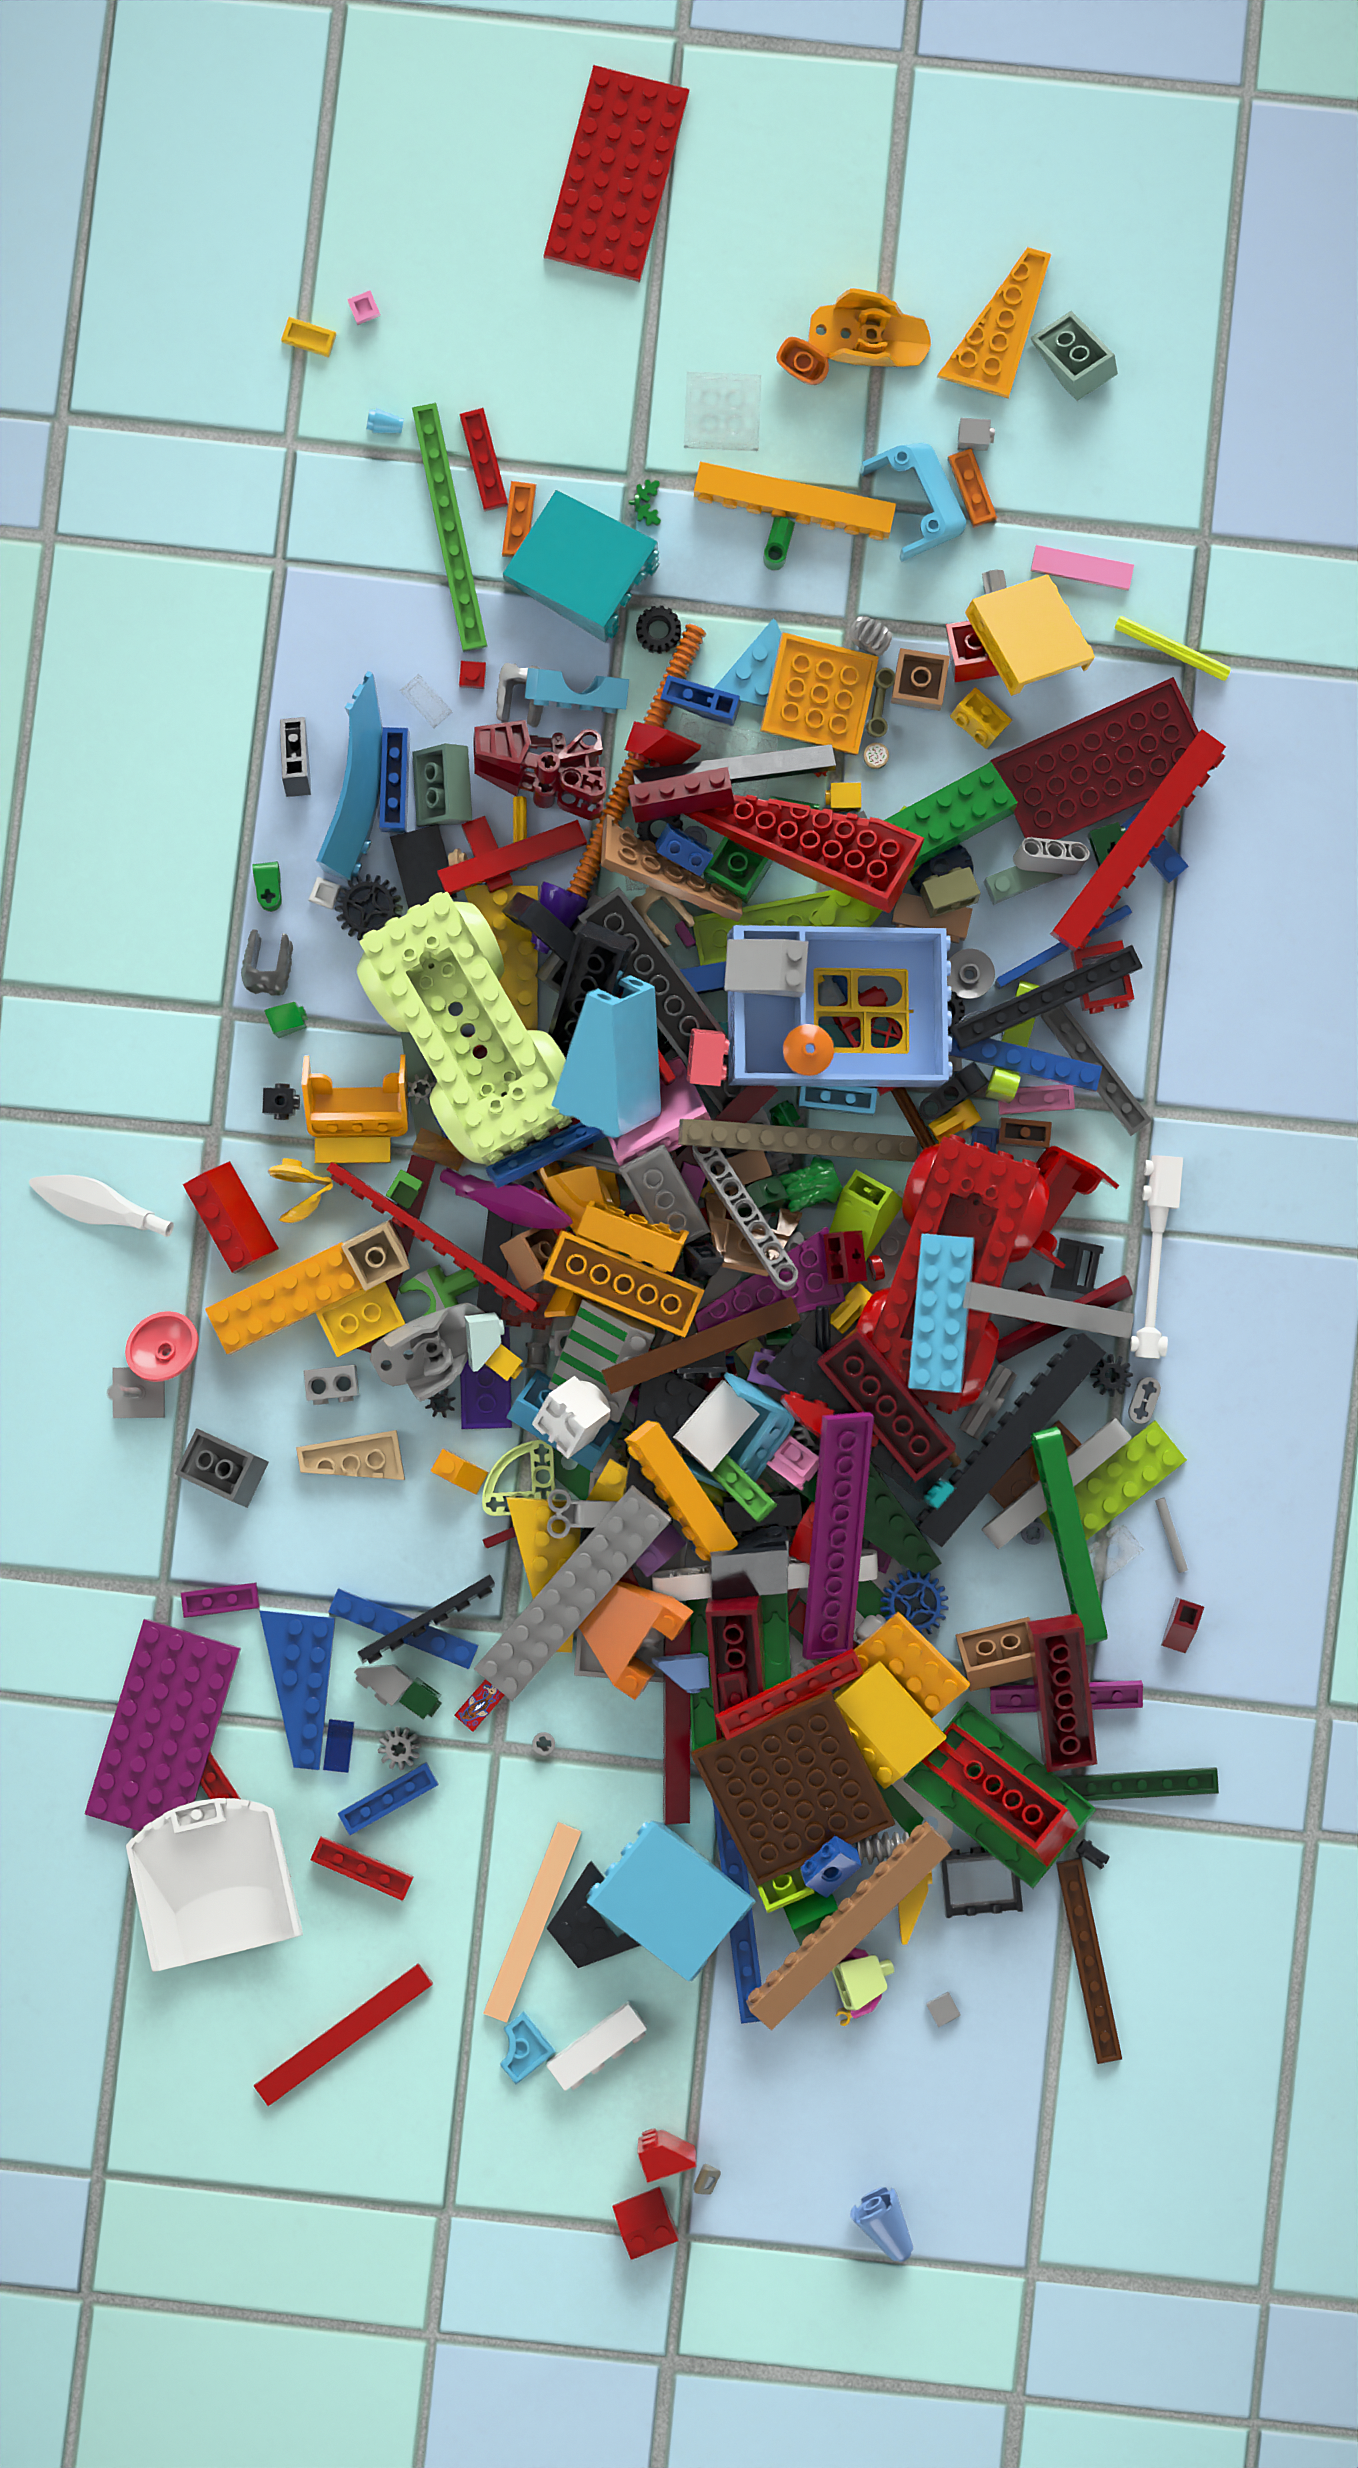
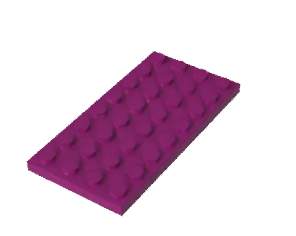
(162, 1725)

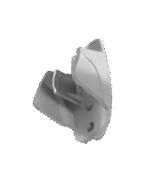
(437, 1350)

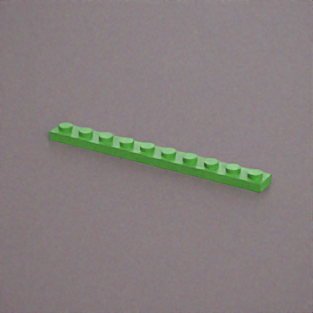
(449, 527)

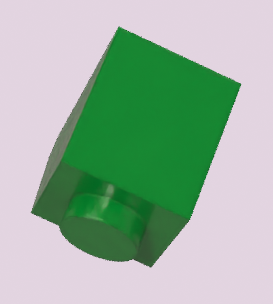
(286, 1019)

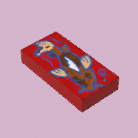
(479, 1705)

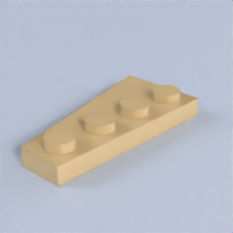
(360, 1456)

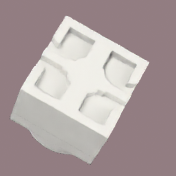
(573, 1415)

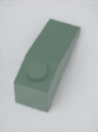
(1014, 882)

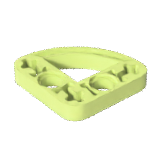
(504, 1461)

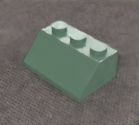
(442, 785)

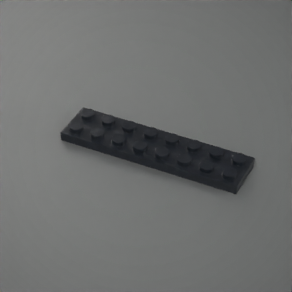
(800, 1373)

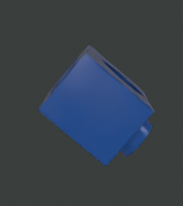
(831, 1866)

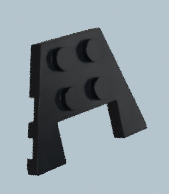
(582, 1929)

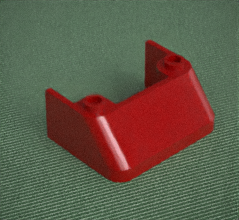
(1065, 1177)

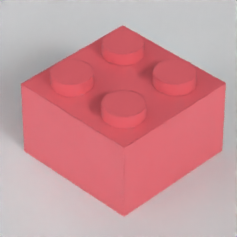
(706, 1057)

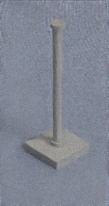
(135, 1396)

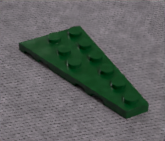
(889, 1525)

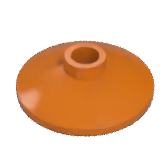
(799, 1059)

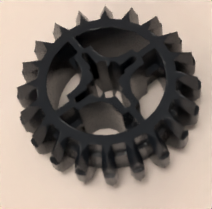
(372, 896)

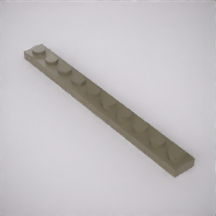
(797, 1140)

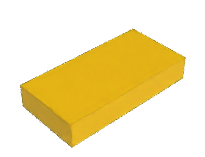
(308, 337)

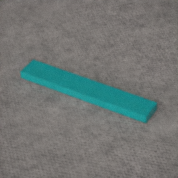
(938, 1493)

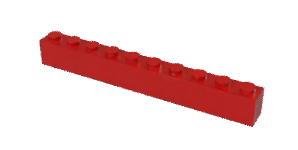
(1137, 841)

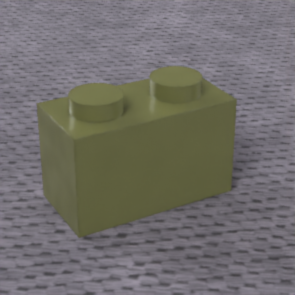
(949, 891)

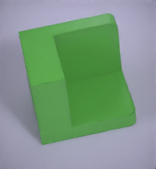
(404, 1189)

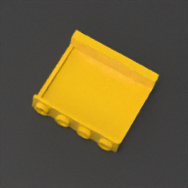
(1028, 633)

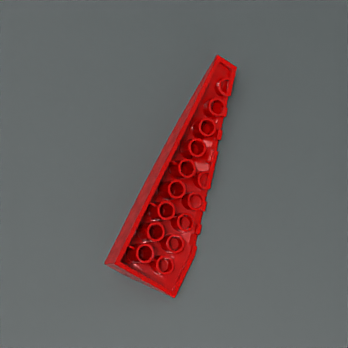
(838, 850)

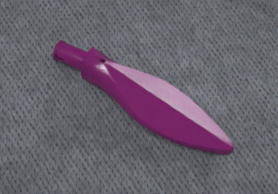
(509, 1202)

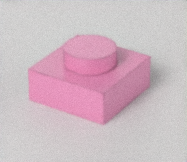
(363, 307)

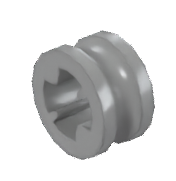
(538, 1750)

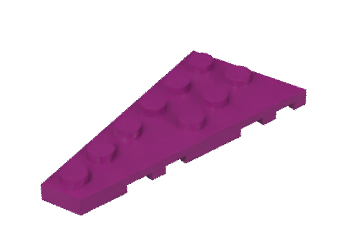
(760, 1290)

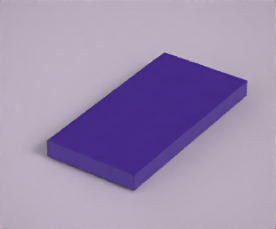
(485, 1395)

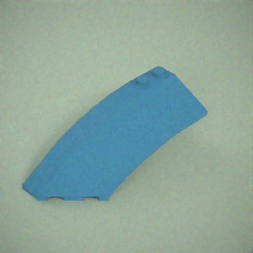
(361, 788)

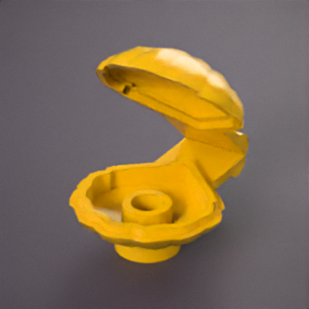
(292, 1171)

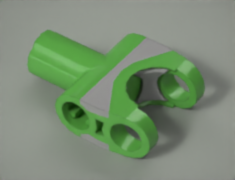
(441, 1288)

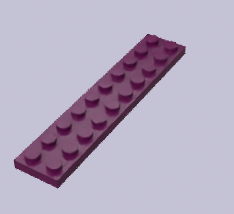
(837, 1534)

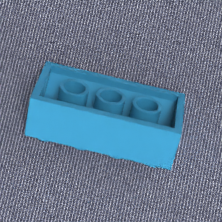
(530, 1402)

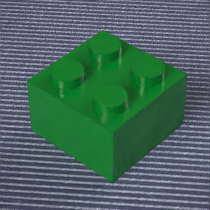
(737, 869)

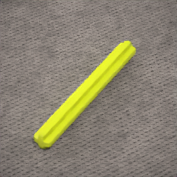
(1172, 648)

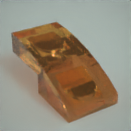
(438, 1149)

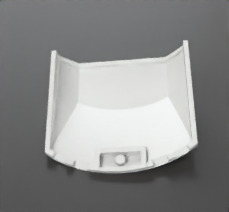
(212, 1882)

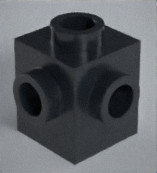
(271, 1100)

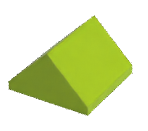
(783, 1890)

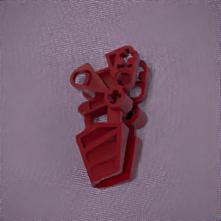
(505, 755)

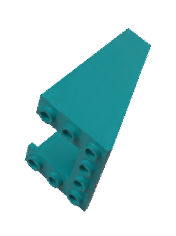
(582, 564)

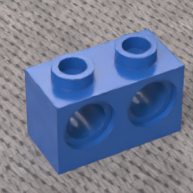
(684, 849)

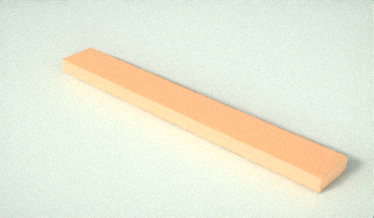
(532, 1922)

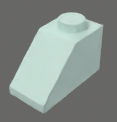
(482, 1337)

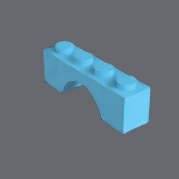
(550, 686)

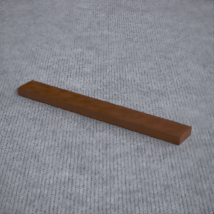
(700, 1345)
(1089, 1960)

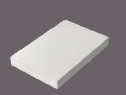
(716, 1426)

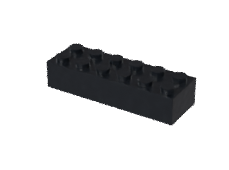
(595, 963)

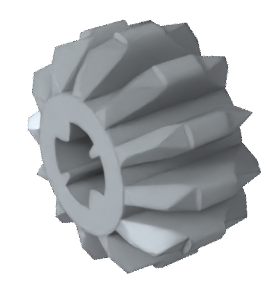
(870, 636)
(403, 1756)

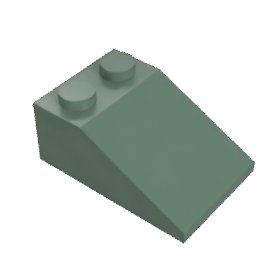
(1075, 355)

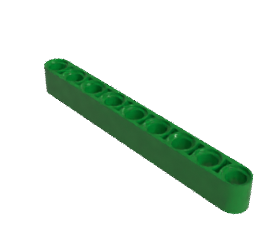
(1068, 1533)

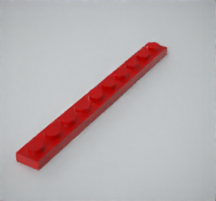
(441, 1244)

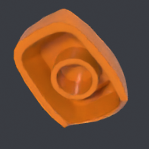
(803, 361)

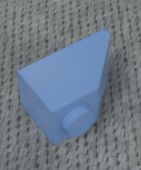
(686, 1670)

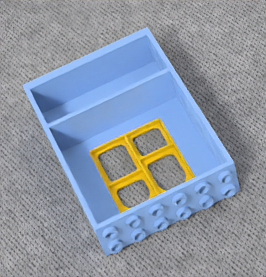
(907, 954)

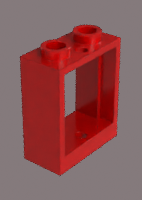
(1099, 951)

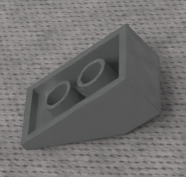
(221, 1468)

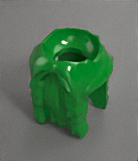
(811, 1185)

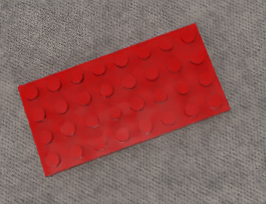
(616, 173)

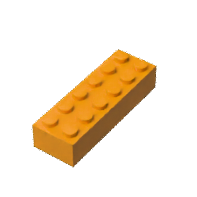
(622, 1284)
(283, 1299)

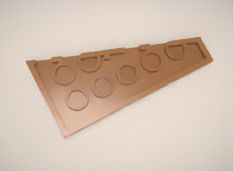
(641, 862)

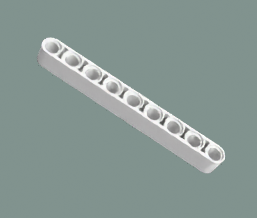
(695, 1581)

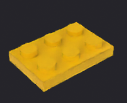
(360, 1318)

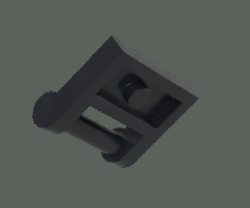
(1071, 1254)

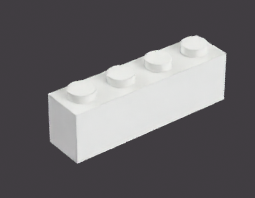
(596, 2046)

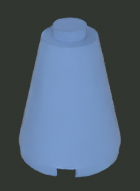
(884, 2223)

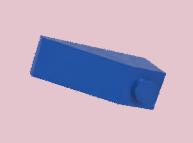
(701, 700)

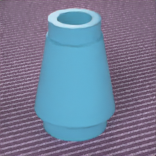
(384, 422)

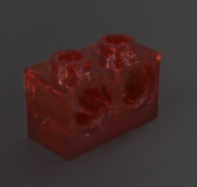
(527, 1317)

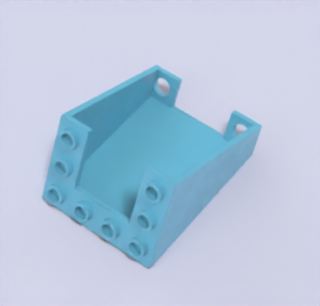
(613, 1061)
(670, 1899)

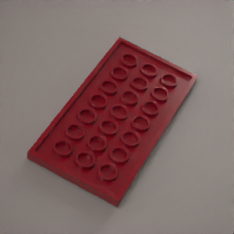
(1098, 762)

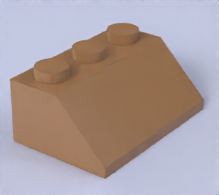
(995, 1654)

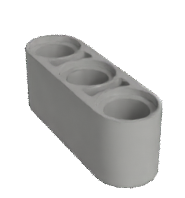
(1051, 856)

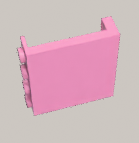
(677, 1102)

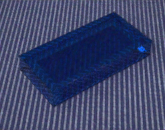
(338, 1745)

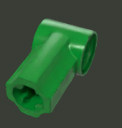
(778, 542)

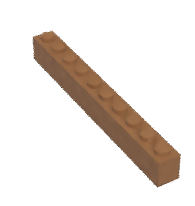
(848, 1925)

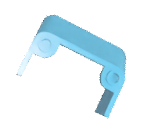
(947, 517)
(758, 1441)

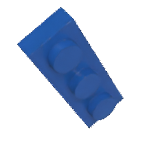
(1164, 857)

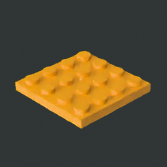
(819, 693)
(913, 1664)

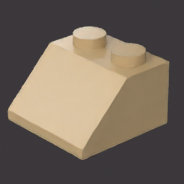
(376, 1255)

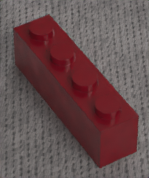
(681, 794)

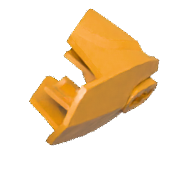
(876, 330)
(577, 1186)

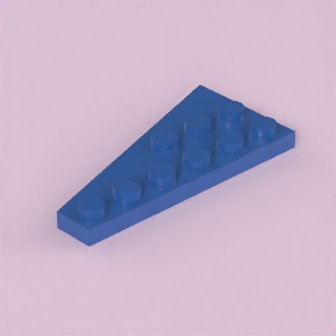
(301, 1666)

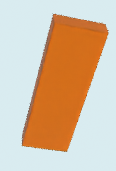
(972, 488)
(518, 516)

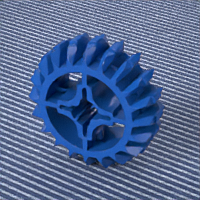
(919, 1592)

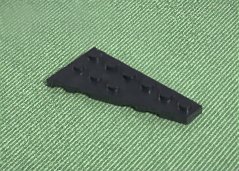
(670, 1403)

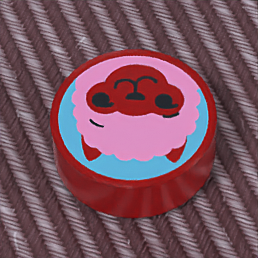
(876, 1267)

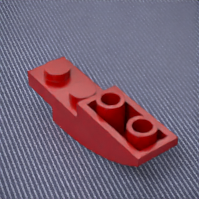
(810, 1414)

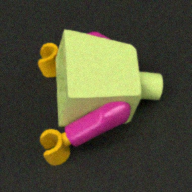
(860, 1983)

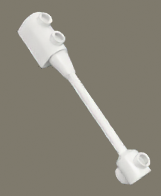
(1161, 1196)

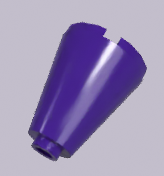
(561, 904)

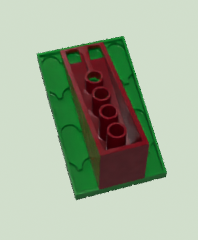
(737, 1636)

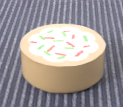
(876, 755)

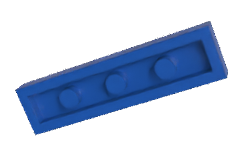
(388, 1798)

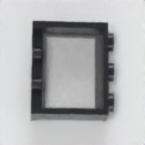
(978, 1884)

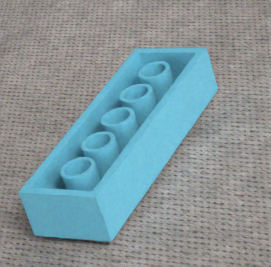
(940, 1314)

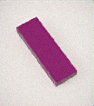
(220, 1600)

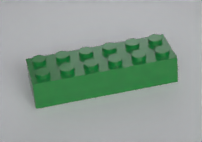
(957, 811)

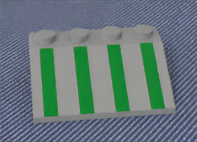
(597, 1341)

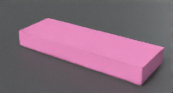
(1040, 1099)

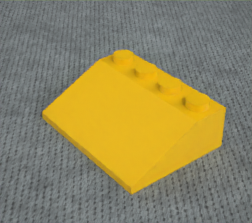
(887, 1724)

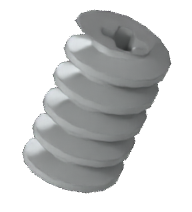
(879, 1847)

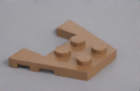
(733, 1245)

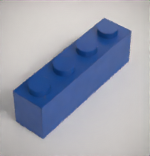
(394, 779)

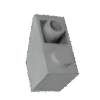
(386, 1680)

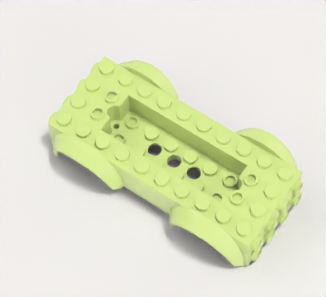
(413, 976)

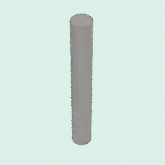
(1171, 1535)

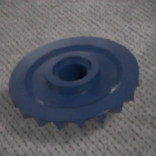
(952, 858)

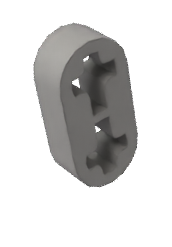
(1138, 1398)

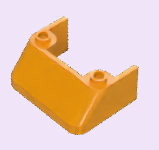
(355, 1110)

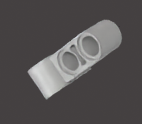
(577, 1512)

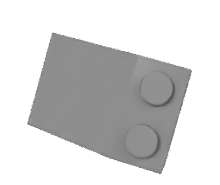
(766, 966)

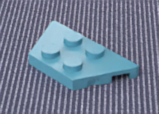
(754, 669)

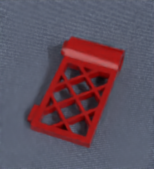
(870, 998)

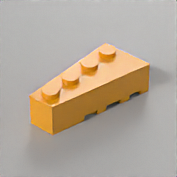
(632, 1236)

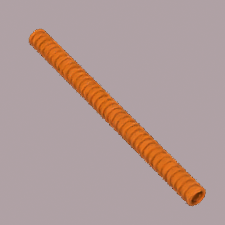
(619, 799)

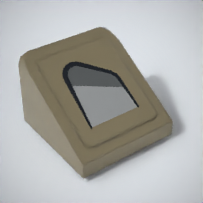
(706, 2180)

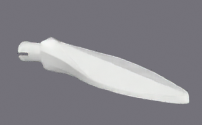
(96, 1203)

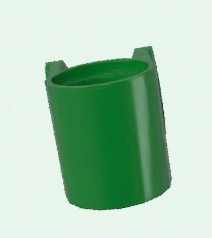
(268, 880)

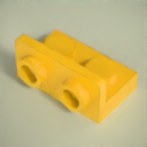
(980, 718)

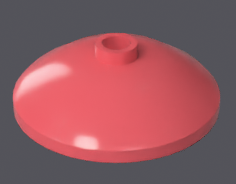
(154, 1339)

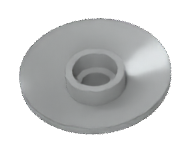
(981, 967)

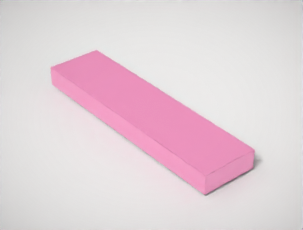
(1082, 567)

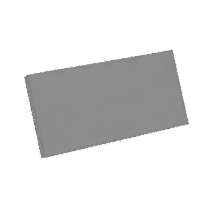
(663, 1193)

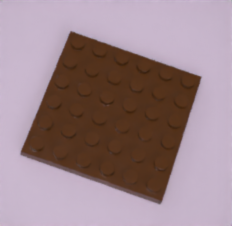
(792, 1787)

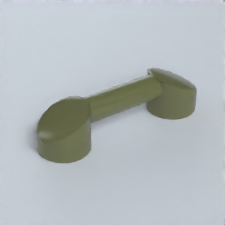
(877, 725)

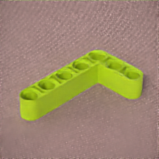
(1003, 1082)

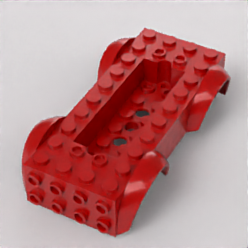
(958, 1194)

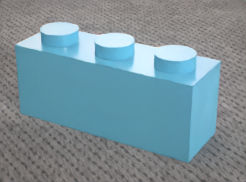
(839, 1099)

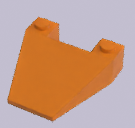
(621, 1625)

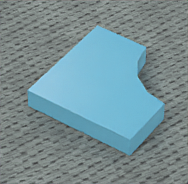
(526, 2048)

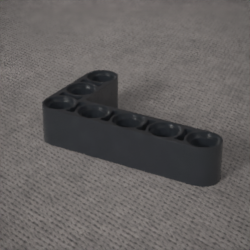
(542, 923)

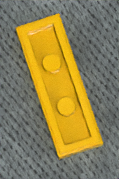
(353, 1150)

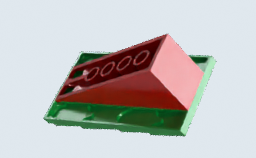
(1000, 1795)

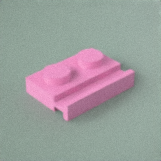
(794, 1462)

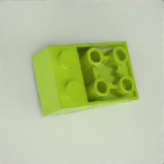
(866, 1207)

